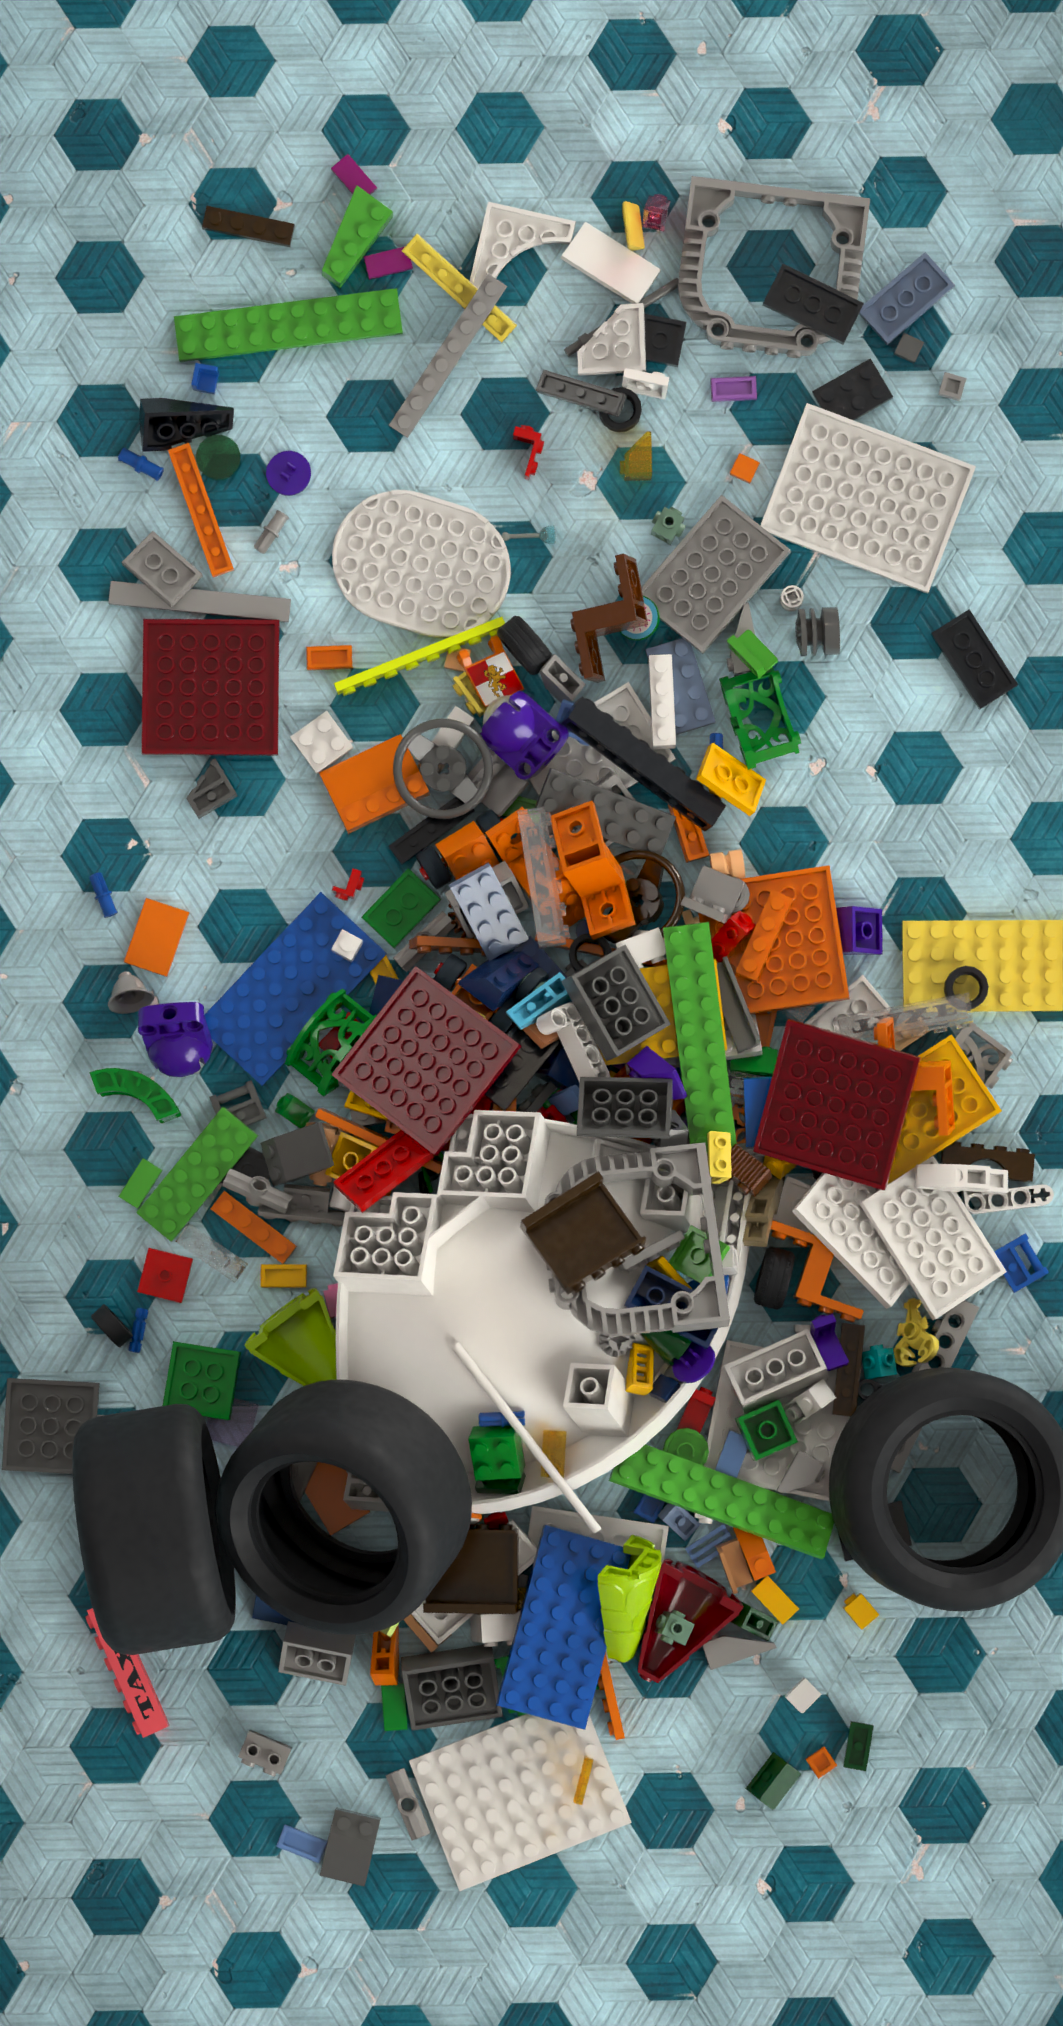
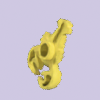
(915, 1337)

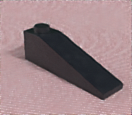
(174, 421)

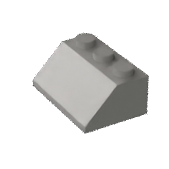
(510, 888)
(316, 1654)

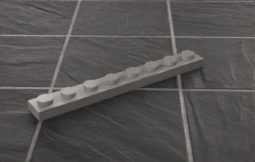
(448, 355)

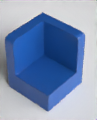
(205, 378)

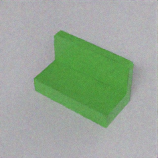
(752, 653)

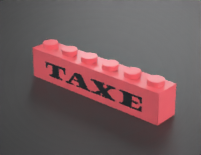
(135, 1685)

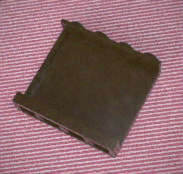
(582, 1234)
(481, 1576)

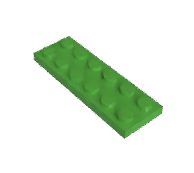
(197, 1174)

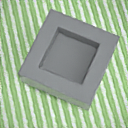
(952, 386)

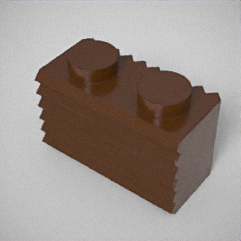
(748, 1172)

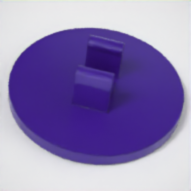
(288, 473)
(694, 1363)

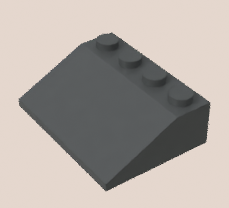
(615, 1003)
(625, 1107)
(451, 1687)

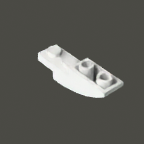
(961, 1177)

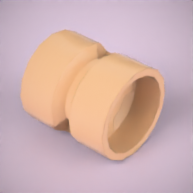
(729, 864)

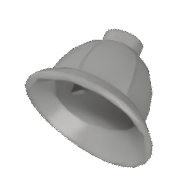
(129, 994)

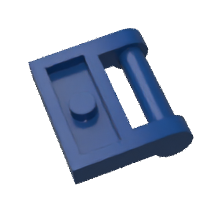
(1017, 1274)

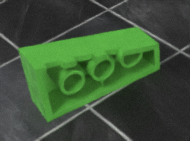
(357, 233)

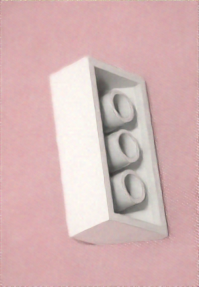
(776, 1371)

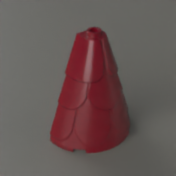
(702, 1603)

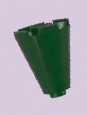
(667, 1344)

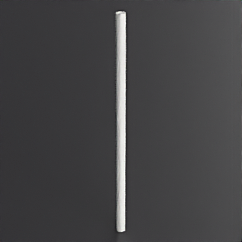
(526, 1437)

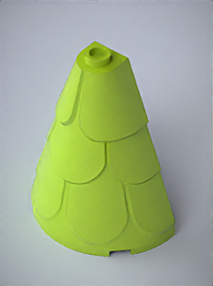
(298, 1340)
(627, 1597)

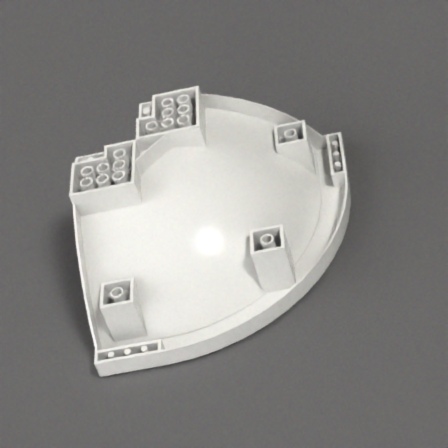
(461, 1270)

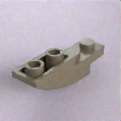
(761, 1213)

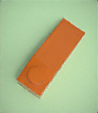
(755, 1554)
(385, 1658)

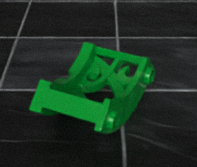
(749, 746)
(310, 1035)
(136, 1085)

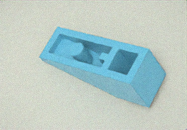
(543, 999)

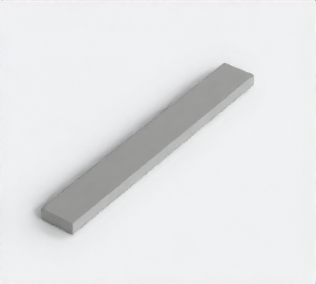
(203, 602)

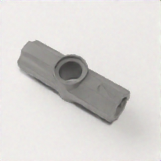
(438, 928)
(258, 1191)
(412, 1818)

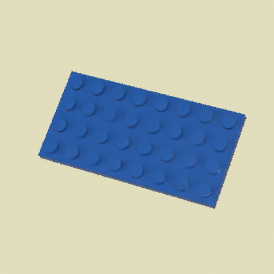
(286, 986)
(560, 1630)

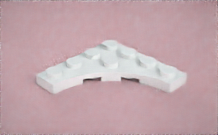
(510, 232)

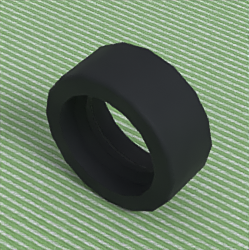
(624, 426)
(581, 940)
(974, 972)
(111, 1326)

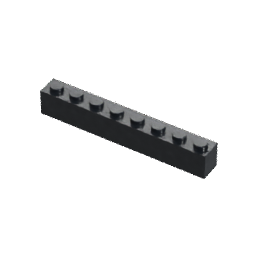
(643, 763)

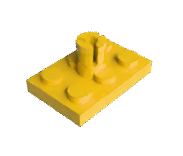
(730, 779)

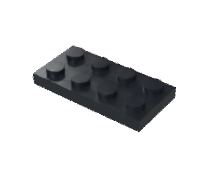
(813, 304)
(974, 659)
(519, 1069)

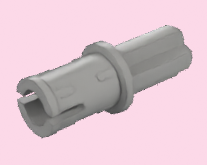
(271, 532)

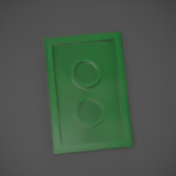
(401, 908)

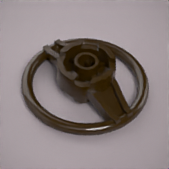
(647, 887)

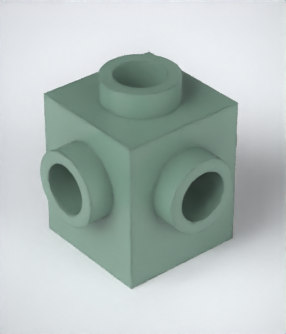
(665, 532)
(673, 1627)

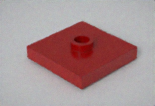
(165, 1275)

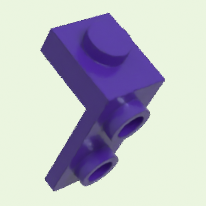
(827, 1343)

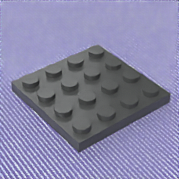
(44, 1421)

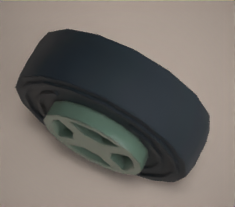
(531, 983)

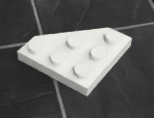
(616, 343)

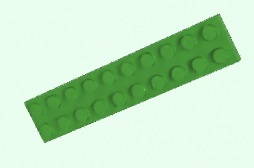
(288, 325)
(699, 1031)
(726, 1499)

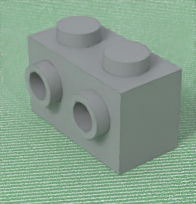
(264, 1753)

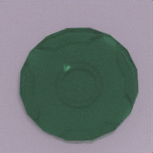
(218, 457)

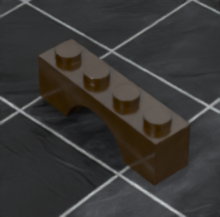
(1018, 1163)

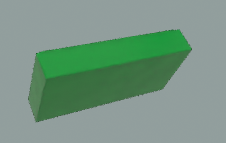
(394, 1707)

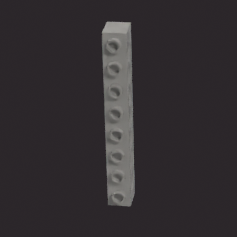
(966, 1314)

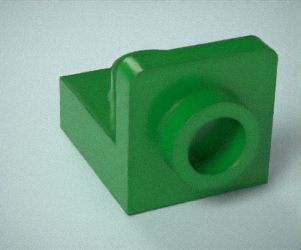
(294, 1110)

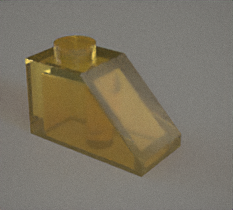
(638, 460)

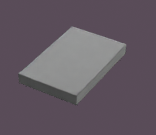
(162, 569)

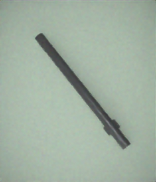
(650, 299)

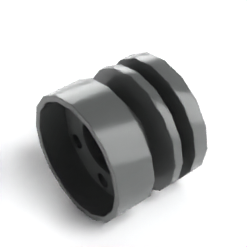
(818, 631)

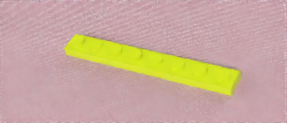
(411, 660)

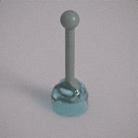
(547, 535)

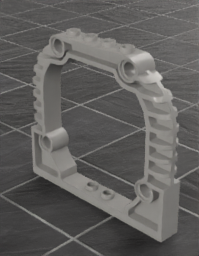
(708, 201)
(708, 1301)

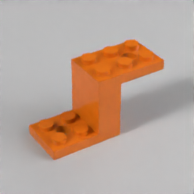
(512, 853)
(592, 870)
(930, 1076)
(814, 1273)

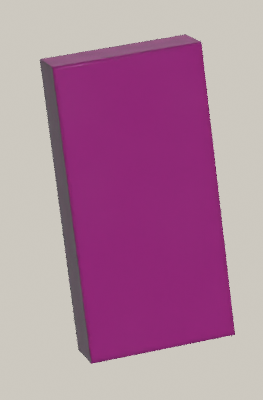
(352, 175)
(387, 263)

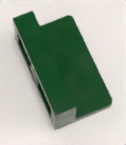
(773, 1781)

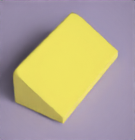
(633, 226)

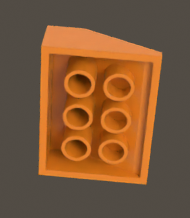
(365, 784)

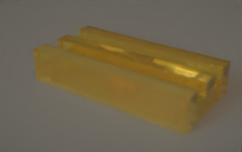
(583, 1780)

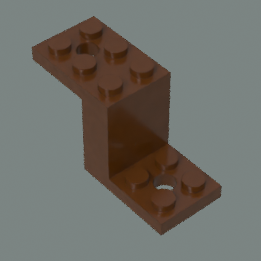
(609, 618)

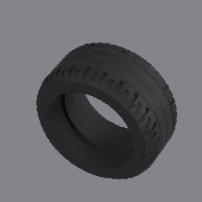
(524, 644)
(774, 1278)

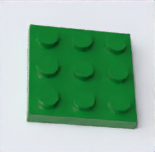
(202, 1379)

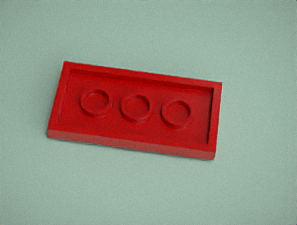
(382, 1170)

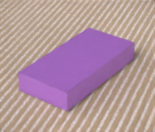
(733, 388)

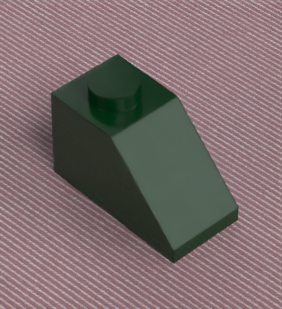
(755, 1622)

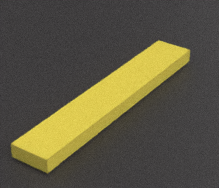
(455, 284)

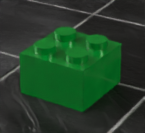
(766, 1430)
(496, 1453)

